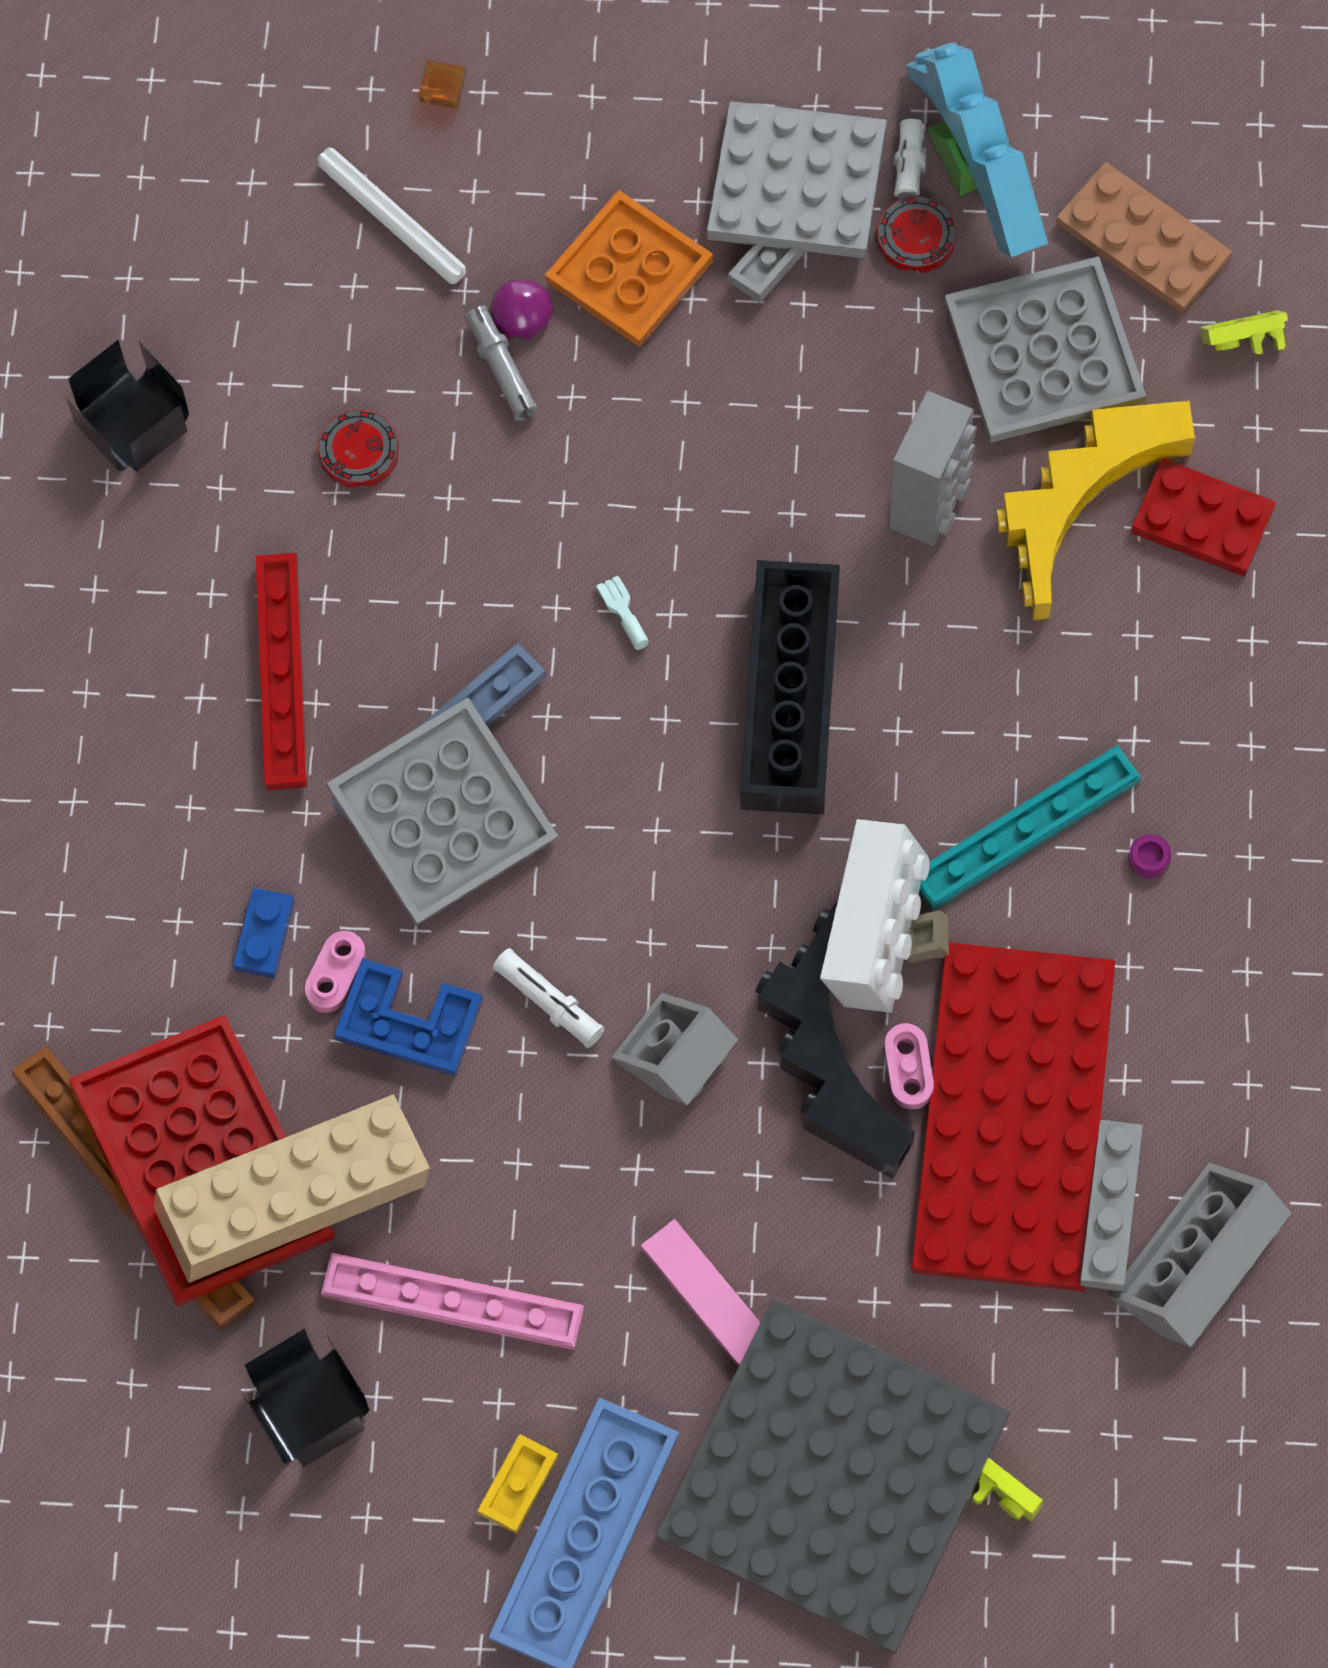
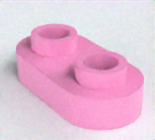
(335, 970)
(908, 1068)

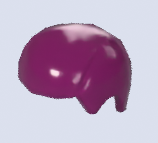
(521, 309)

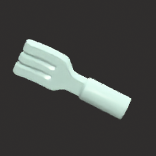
(618, 602)

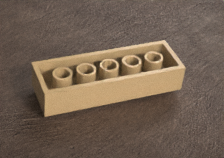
(291, 1188)

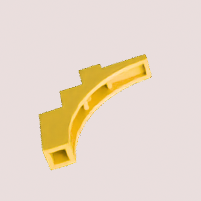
(1115, 445)

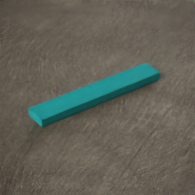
(1028, 826)

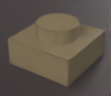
(929, 936)

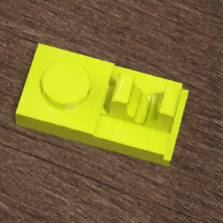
(1228, 333)
(1014, 1496)

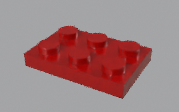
(1203, 517)

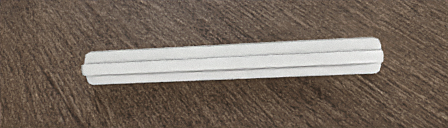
(391, 216)

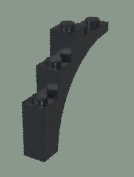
(842, 1109)

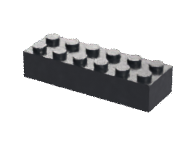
(790, 687)

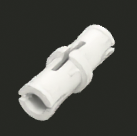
(909, 158)

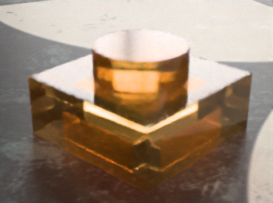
(442, 84)

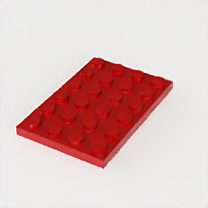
(173, 1116)

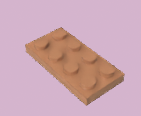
(1143, 237)

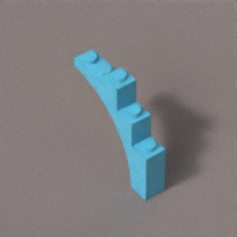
(999, 171)

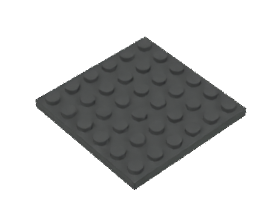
(833, 1475)

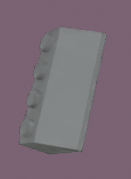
(1201, 1253)

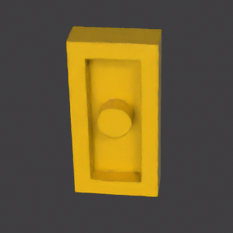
(518, 1484)

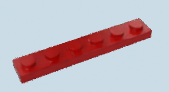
(281, 671)

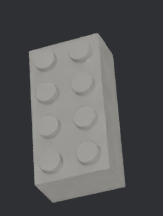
(932, 469)

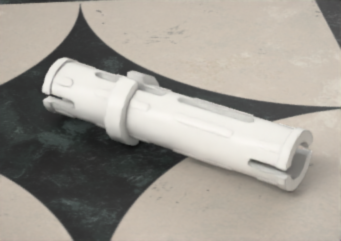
(562, 1009)

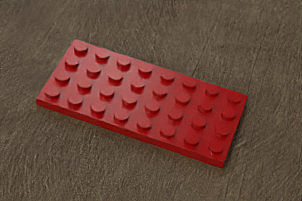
(1013, 1116)

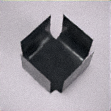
(124, 415)
(305, 1400)

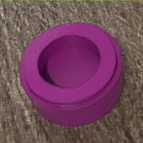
(1149, 856)

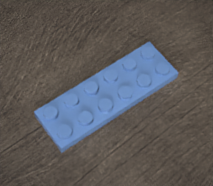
(584, 1536)

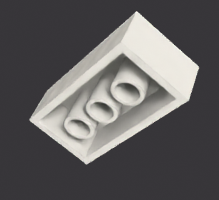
(875, 916)

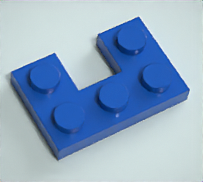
(430, 1044)

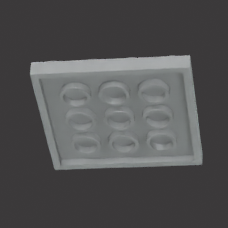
(797, 179)
(1044, 349)
(442, 811)

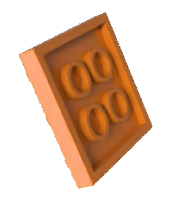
(629, 268)

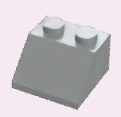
(675, 1047)

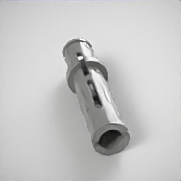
(494, 349)

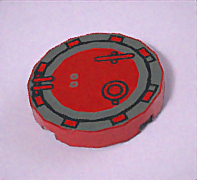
(916, 234)
(358, 448)

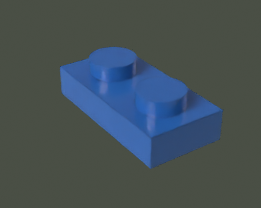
(264, 933)

